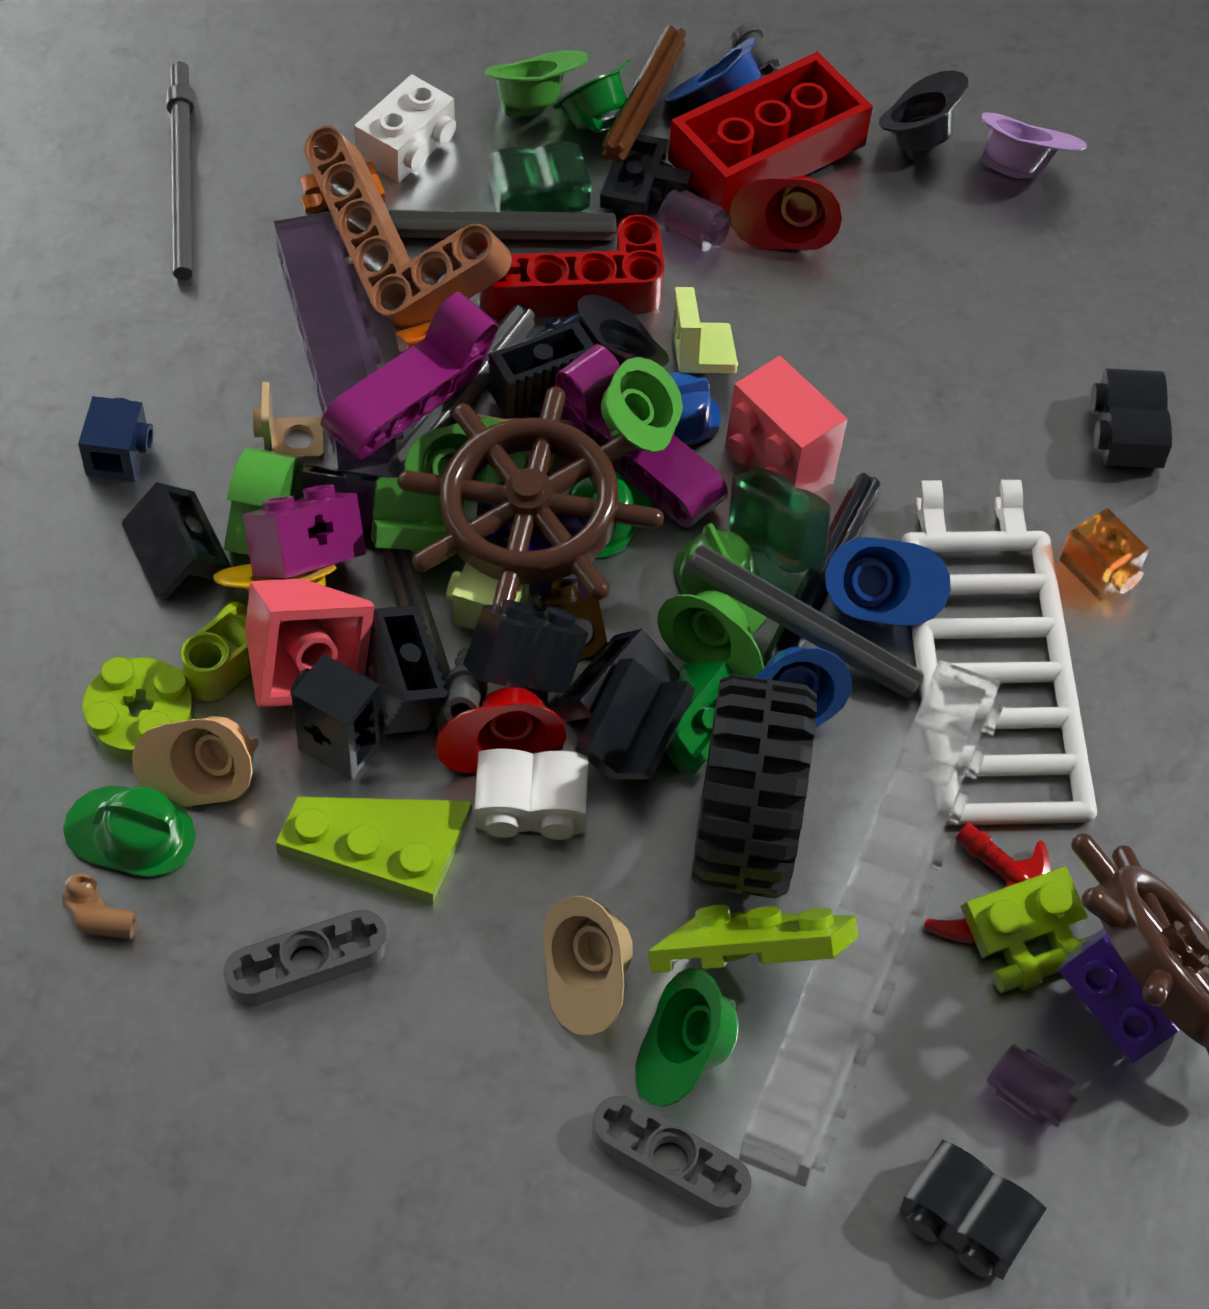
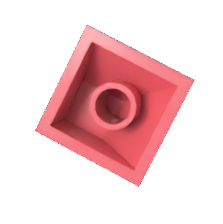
(294, 625)

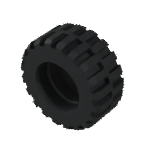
(755, 786)

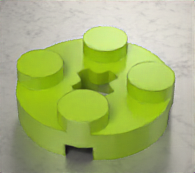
(130, 681)

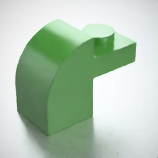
(257, 477)

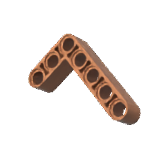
(358, 204)

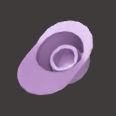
(1022, 148)

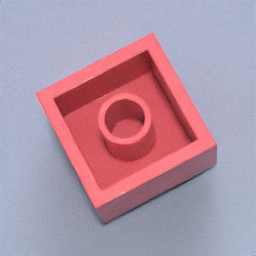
(785, 426)

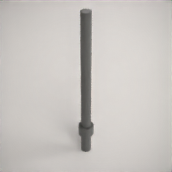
(180, 106)

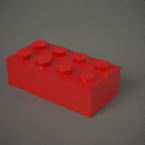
(770, 129)

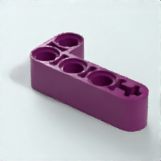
(414, 380)
(672, 479)

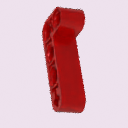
(557, 281)

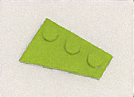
(378, 841)
(775, 936)

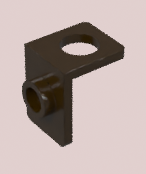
(574, 598)

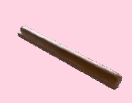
(643, 94)

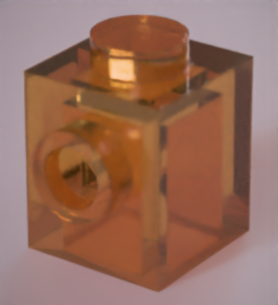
(1105, 555)

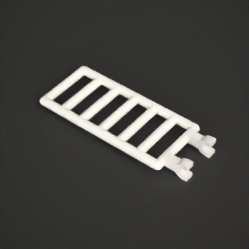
(1052, 626)

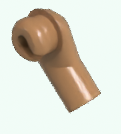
(90, 912)

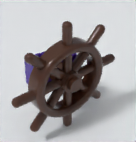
(527, 505)
(1148, 963)

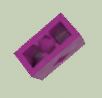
(304, 533)

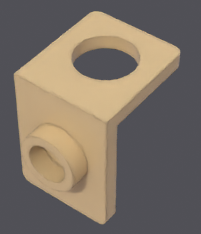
(275, 429)

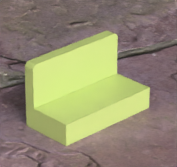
(697, 344)

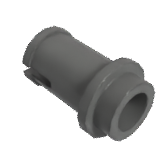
(761, 53)

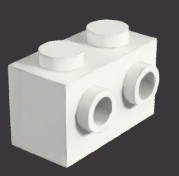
(405, 128)

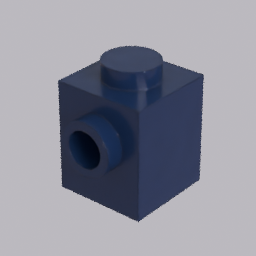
(114, 438)

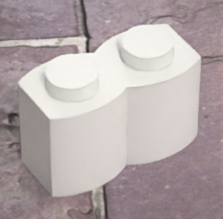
(531, 793)

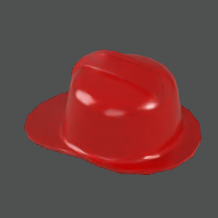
(786, 214)
(503, 721)

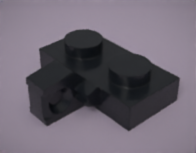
(643, 177)

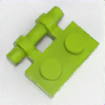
(1024, 913)

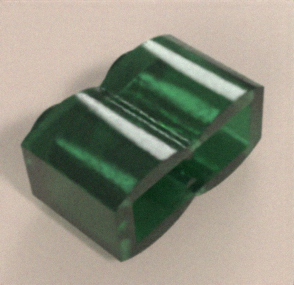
(540, 178)
(779, 519)

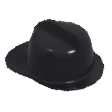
(925, 113)
(618, 330)

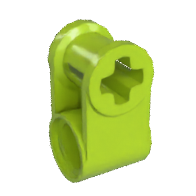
(224, 648)

